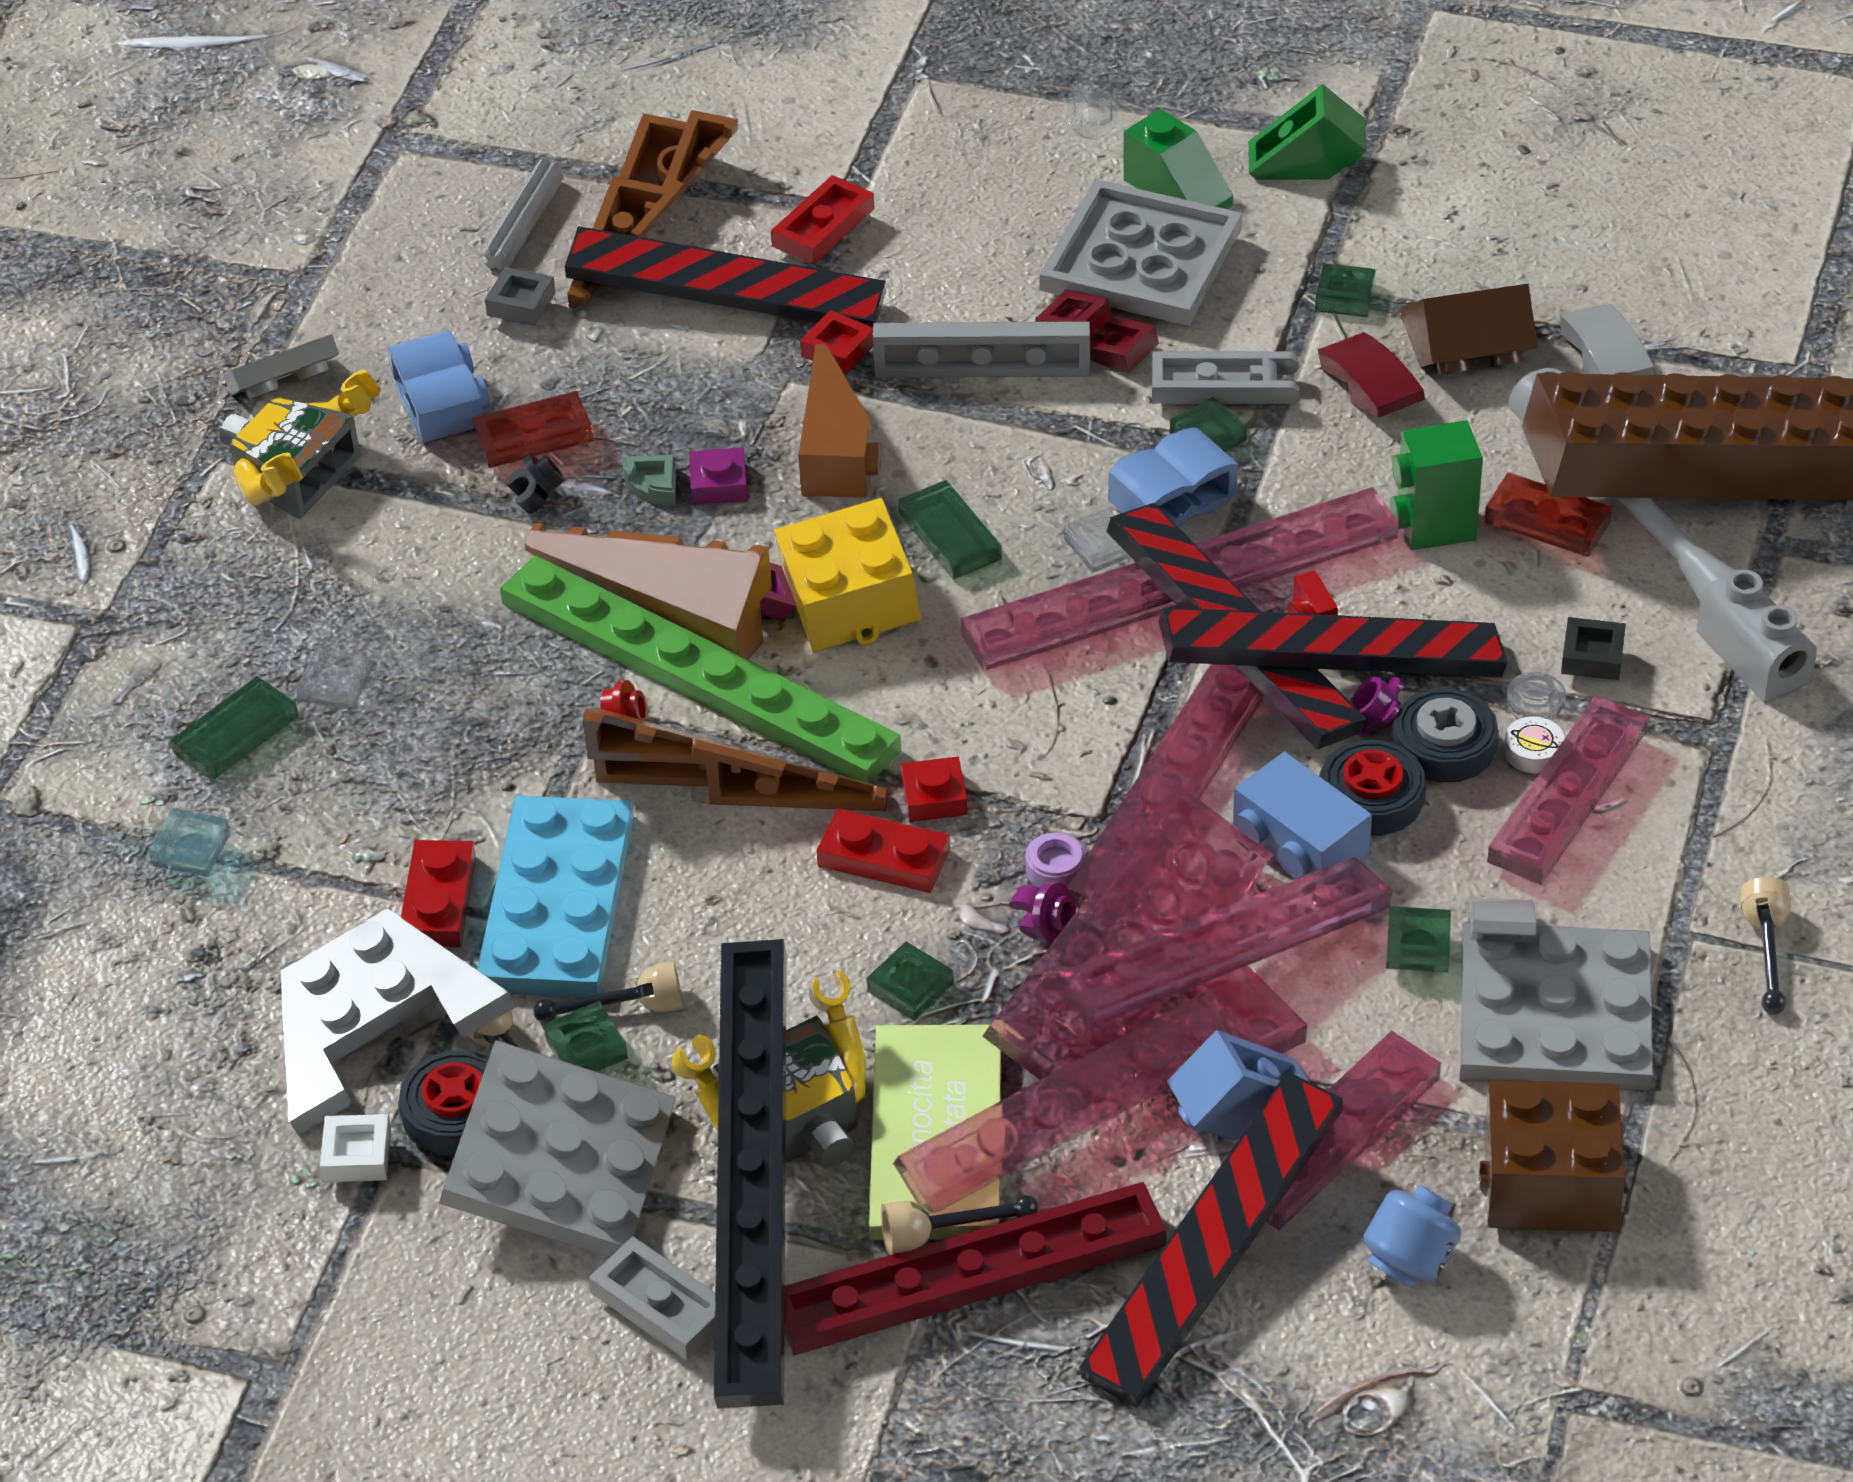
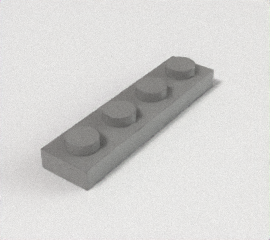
(981, 349)

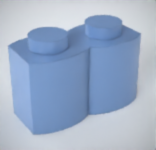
(438, 385)
(1180, 475)

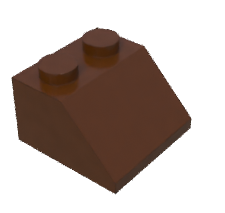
(1471, 327)

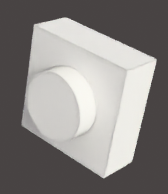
(355, 1148)

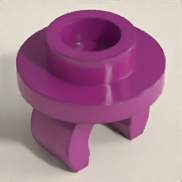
(1047, 909)

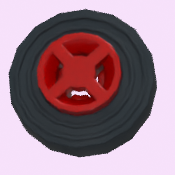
(1379, 779)
(439, 1098)

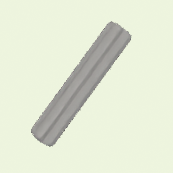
(523, 215)

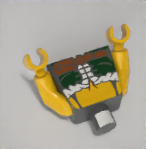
(297, 449)
(821, 1078)

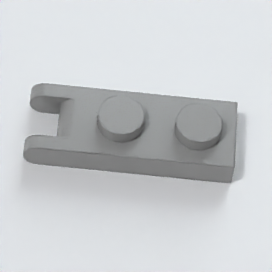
(1225, 375)

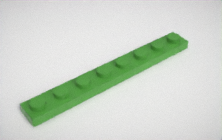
(702, 670)

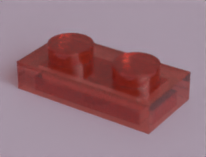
(532, 428)
(1560, 521)

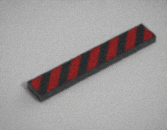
(721, 277)
(1196, 582)
(1332, 642)
(1211, 1239)

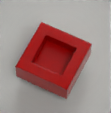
(844, 337)
(1311, 596)
(934, 789)

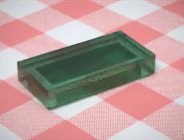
(950, 529)
(234, 728)

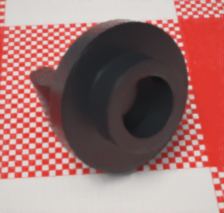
(536, 482)

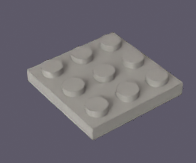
(1142, 251)
(1558, 1008)
(558, 1150)

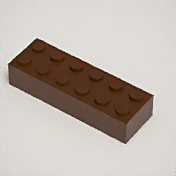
(1692, 436)

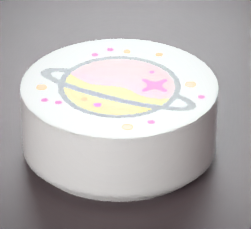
(1531, 743)

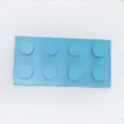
(556, 895)

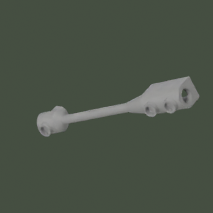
(1733, 611)

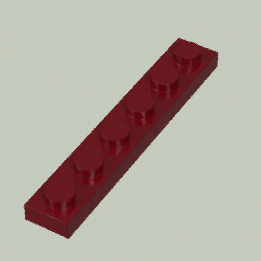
(971, 1267)

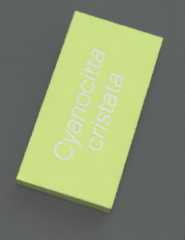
(922, 1087)

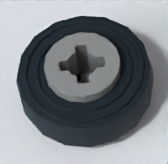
(1447, 733)

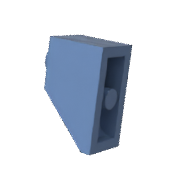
(1228, 1084)

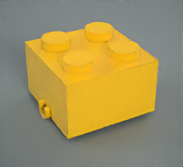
(848, 575)

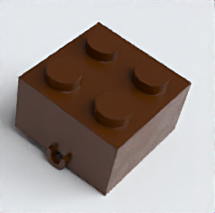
(1553, 1156)

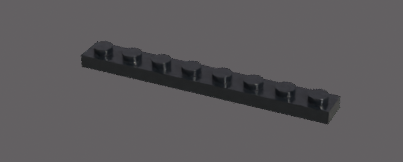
(751, 1176)

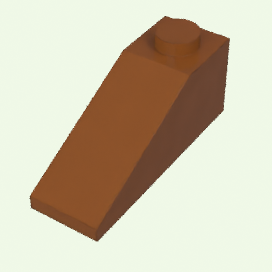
(835, 435)

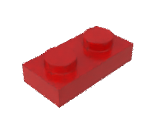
(822, 219)
(883, 850)
(439, 889)

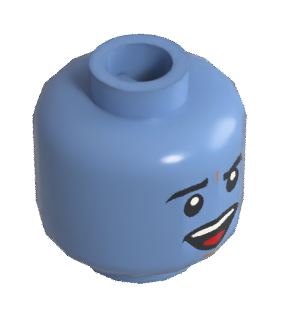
(1412, 1235)

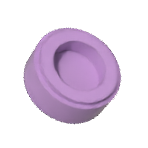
(1053, 858)

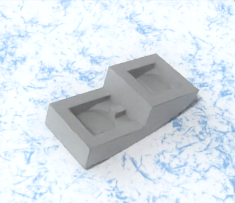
(1606, 342)
(1502, 919)

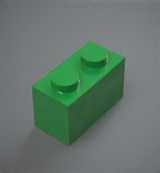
(1437, 485)

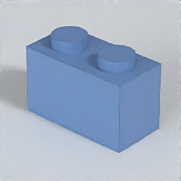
(1300, 817)

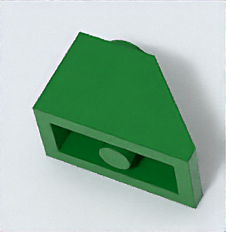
(1309, 140)
(1172, 161)

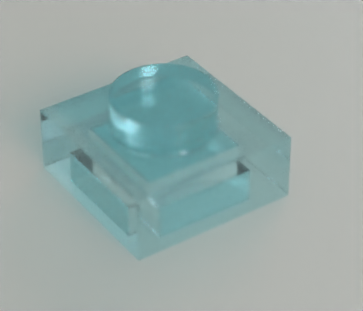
(189, 842)

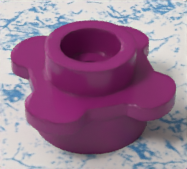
(1377, 703)

